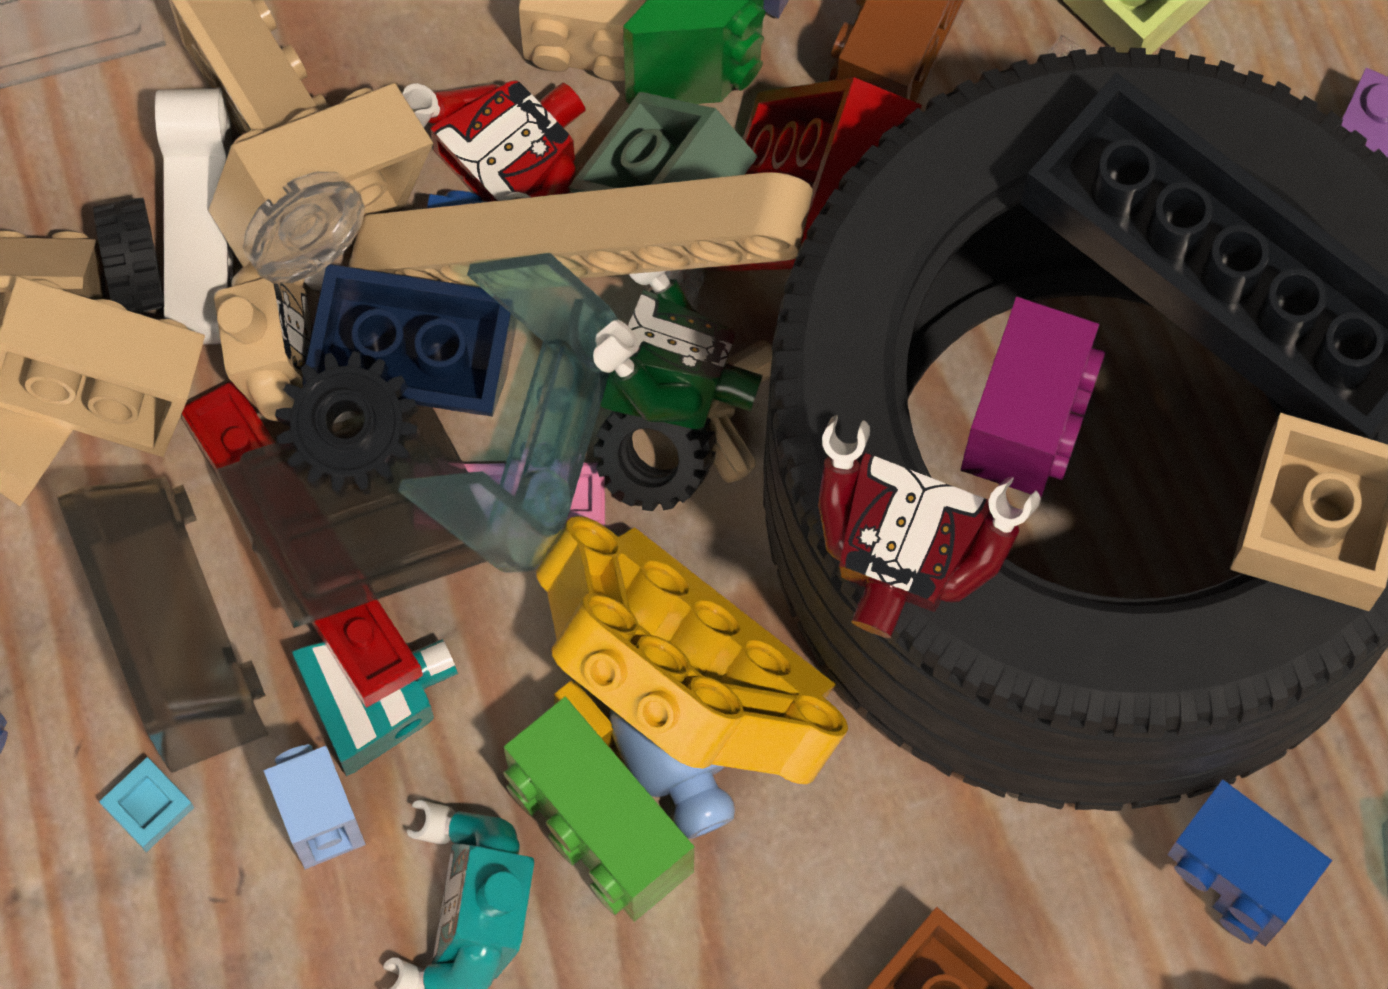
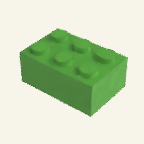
(597, 811)

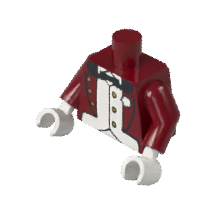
(909, 532)

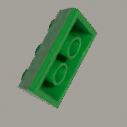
(693, 48)

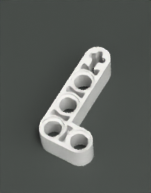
(198, 260)

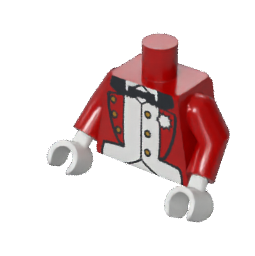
(502, 137)

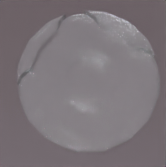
(304, 227)

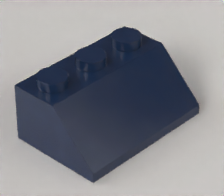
(437, 335)

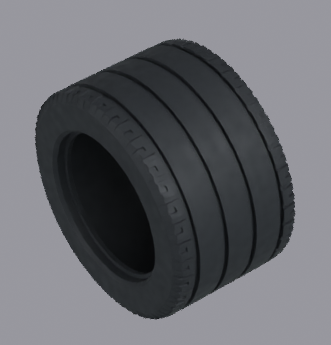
(1024, 676)

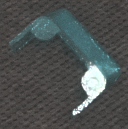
(524, 514)

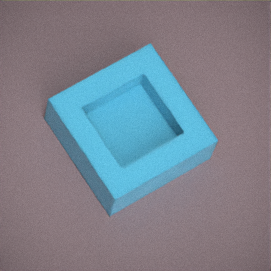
(146, 804)

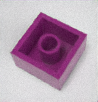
(1025, 408)

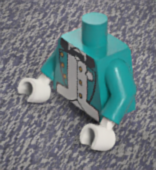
(480, 905)

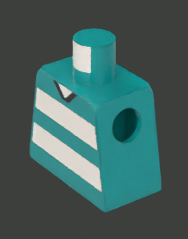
(363, 732)

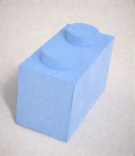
(313, 805)

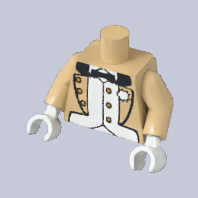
(266, 337)

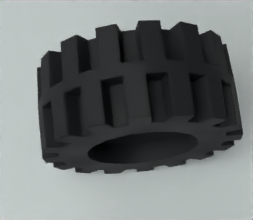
(129, 255)
(646, 482)

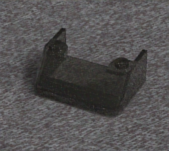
(163, 618)

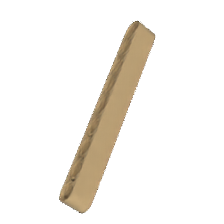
(598, 230)

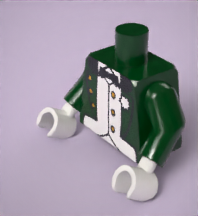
(670, 360)

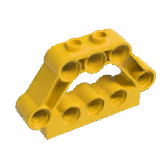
(683, 658)

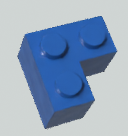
(1250, 861)

